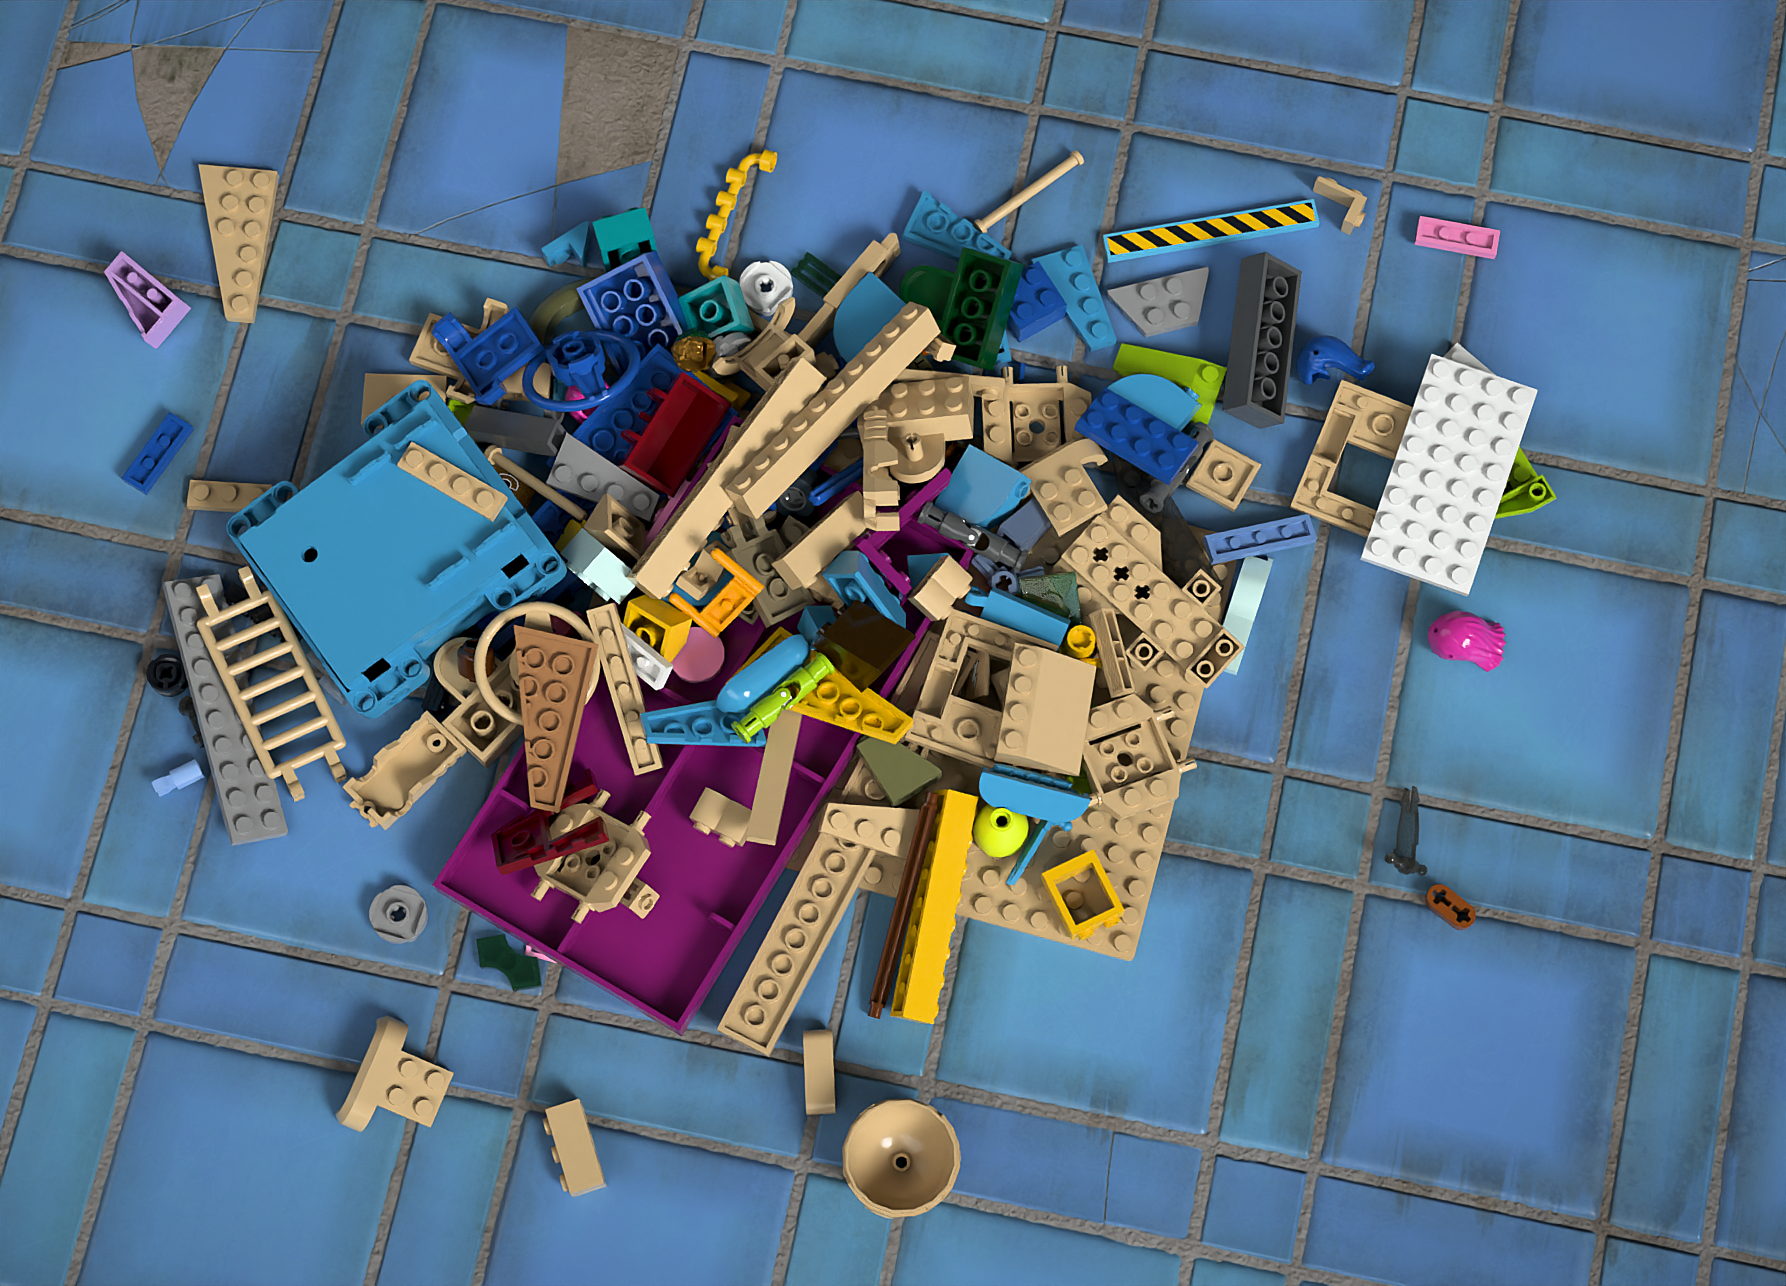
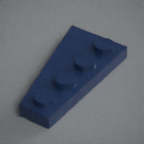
(559, 594)

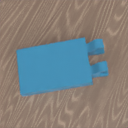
(1018, 615)

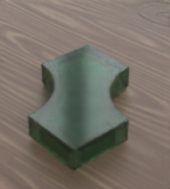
(498, 955)

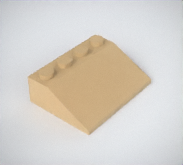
(1045, 710)

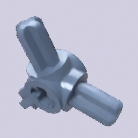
(995, 574)

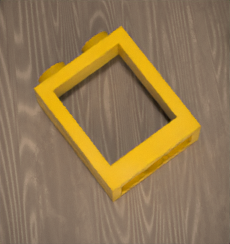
(1072, 868)

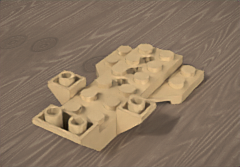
(1171, 617)

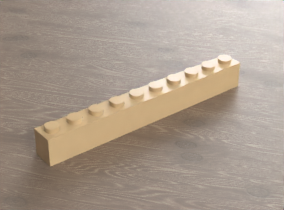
(832, 410)
(709, 500)

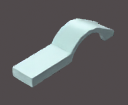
(1246, 603)

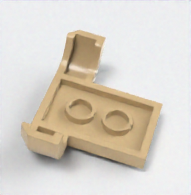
(434, 357)
(1064, 486)
(393, 1081)

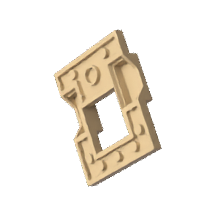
(1363, 421)
(950, 722)

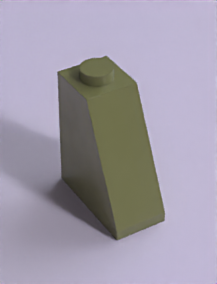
(897, 769)

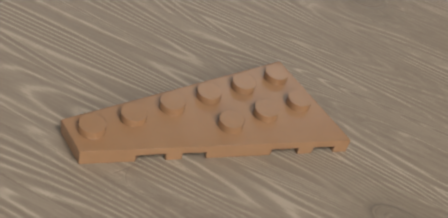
(553, 695)

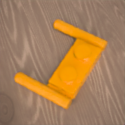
(727, 602)

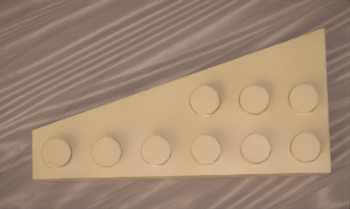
(239, 220)

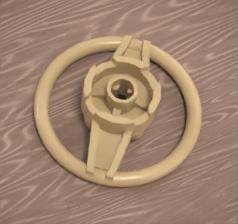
(538, 619)

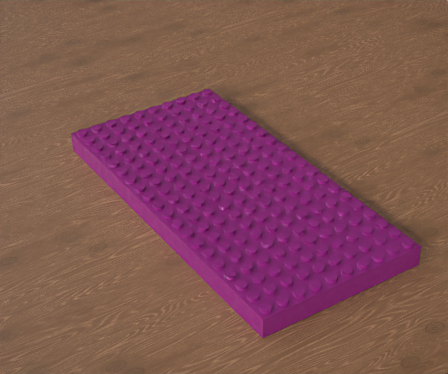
(703, 886)

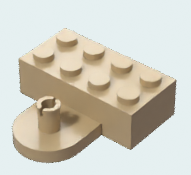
(921, 420)
(474, 721)

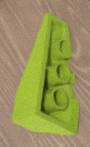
(1197, 374)

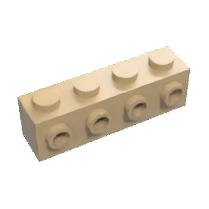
(823, 542)

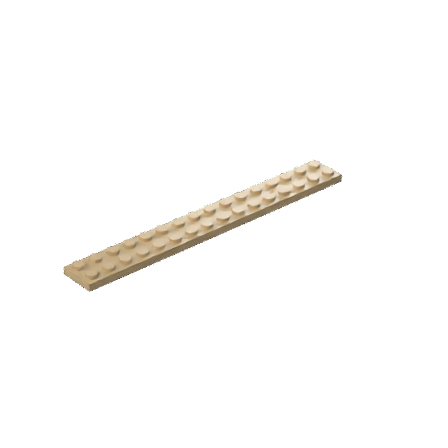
(819, 894)

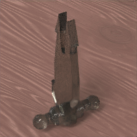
(1407, 836)

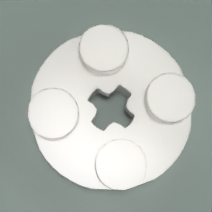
(758, 273)

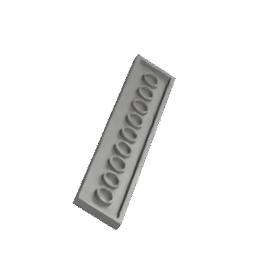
(243, 789)

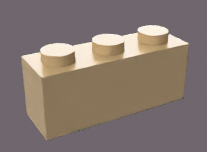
(574, 1148)

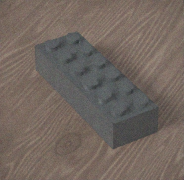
(1262, 340)

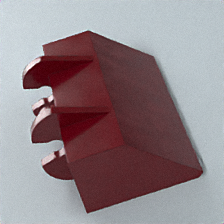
(673, 434)

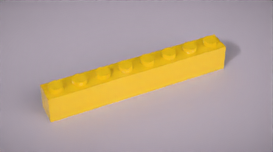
(934, 909)

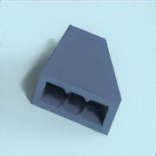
(1024, 527)

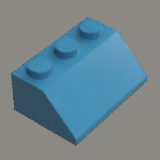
(855, 579)

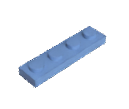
(1259, 539)

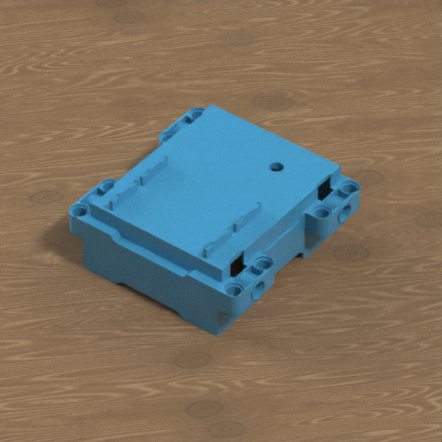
(394, 556)

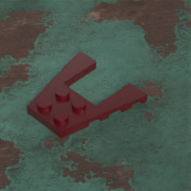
(529, 841)

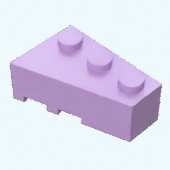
(147, 300)

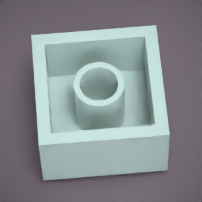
(597, 567)

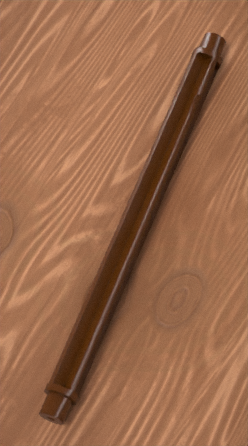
(903, 905)

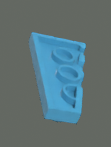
(945, 233)
(1076, 284)
(695, 725)

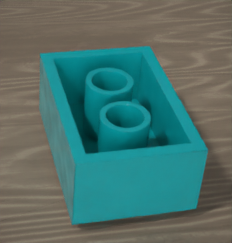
(624, 237)

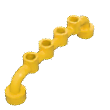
(727, 202)

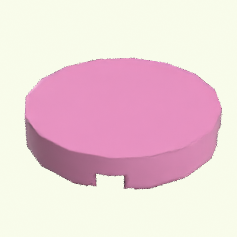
(700, 657)

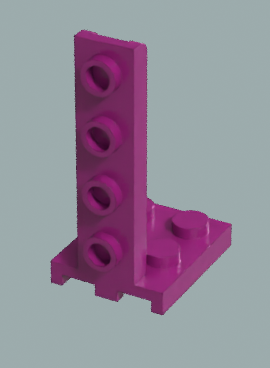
(895, 581)

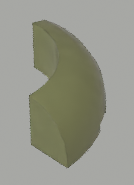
(555, 308)

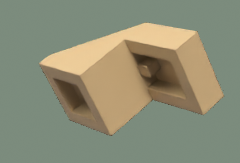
(705, 573)

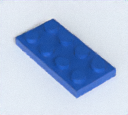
(1136, 436)

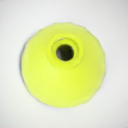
(996, 839)

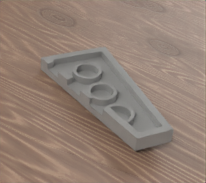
(591, 476)

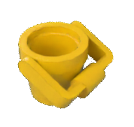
(1081, 645)

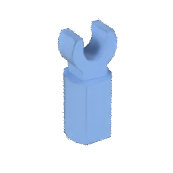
(179, 778)

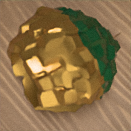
(693, 350)

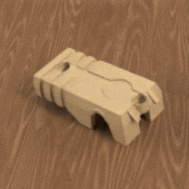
(877, 485)
(404, 771)

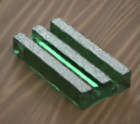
(803, 265)

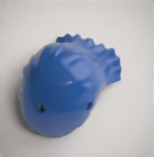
(1329, 352)

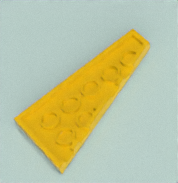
(841, 703)

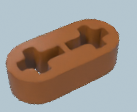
(1445, 912)

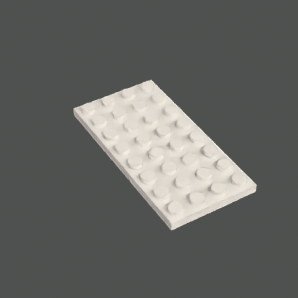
(1449, 475)

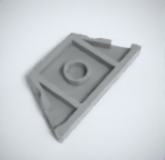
(1163, 302)

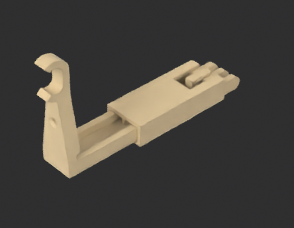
(875, 258)

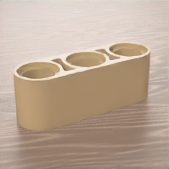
(819, 1072)

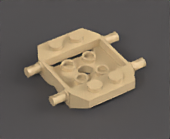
(1030, 405)
(1148, 756)
(602, 884)

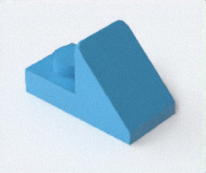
(573, 242)

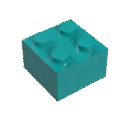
(717, 308)

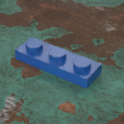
(157, 453)

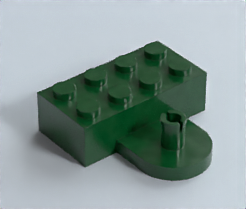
(967, 304)

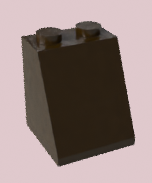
(862, 643)

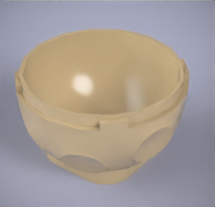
(897, 1131)

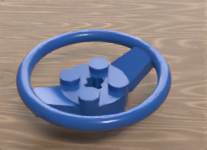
(579, 361)

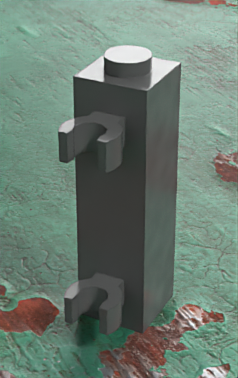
(516, 430)

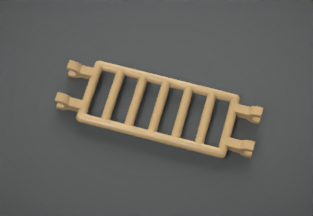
(239, 697)

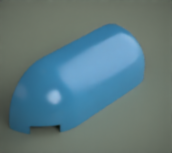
(764, 675)
(1031, 794)

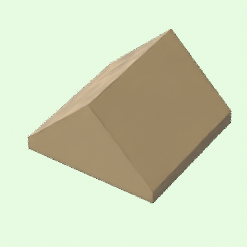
(617, 529)

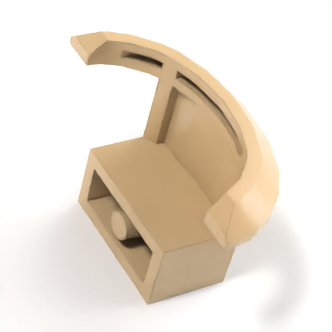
(769, 352)

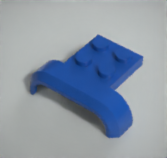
(490, 355)

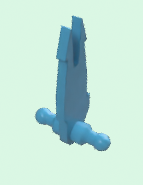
(1031, 846)

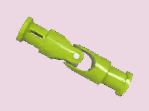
(769, 708)

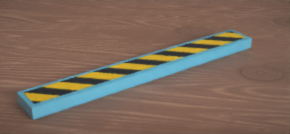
(1210, 230)

